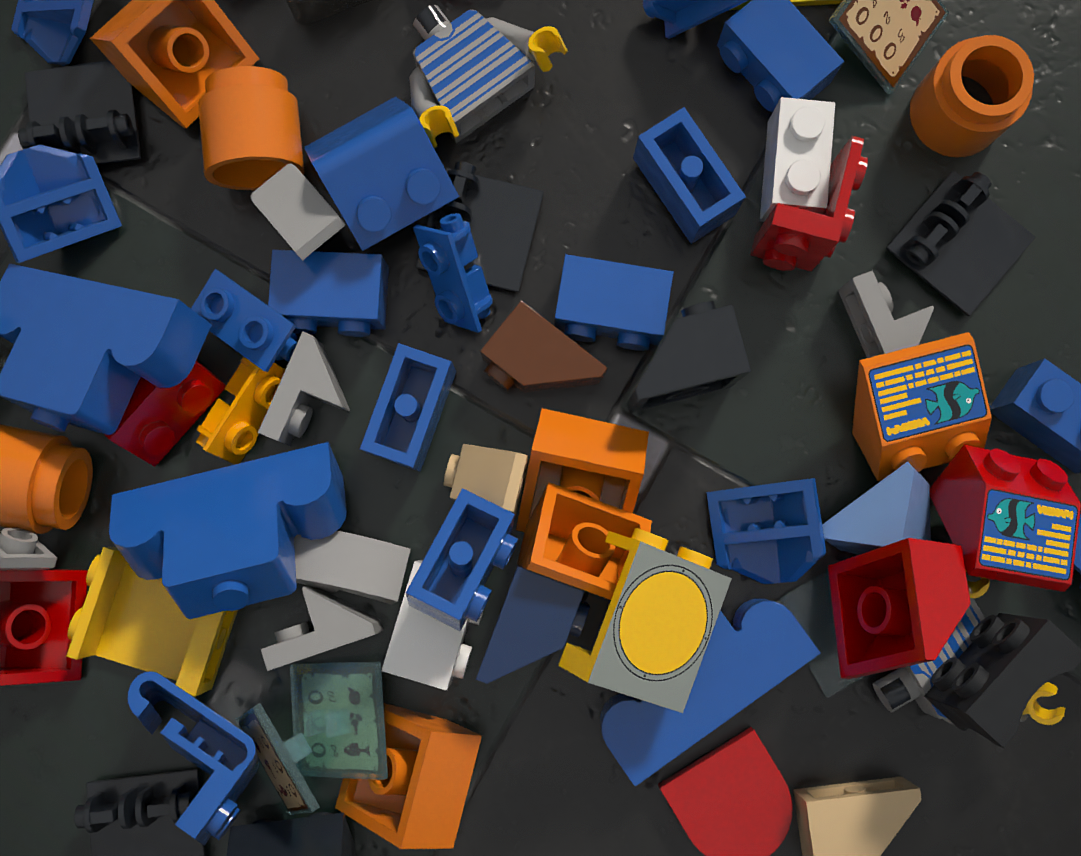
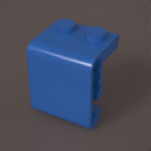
(381, 171)
(211, 745)

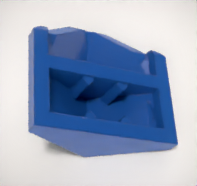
(52, 27)
(52, 201)
(768, 530)

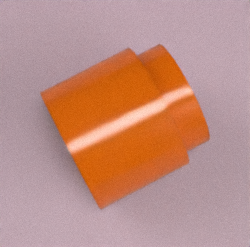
(953, 120)
(248, 127)
(42, 480)

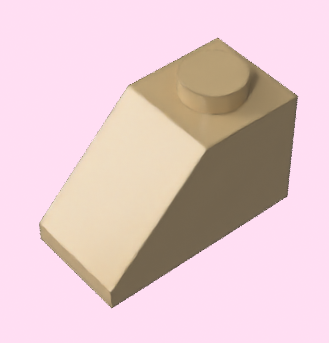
(488, 474)
(853, 816)

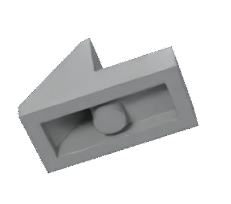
(297, 210)
(870, 313)
(305, 377)
(334, 626)

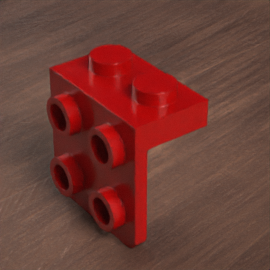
(804, 238)
(161, 416)

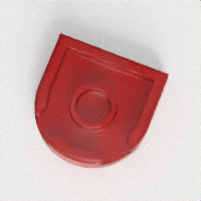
(732, 799)

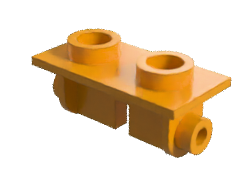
(234, 428)

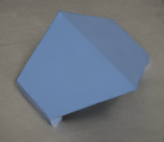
(884, 514)

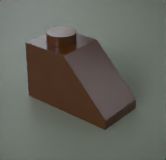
(537, 355)

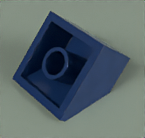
(532, 623)

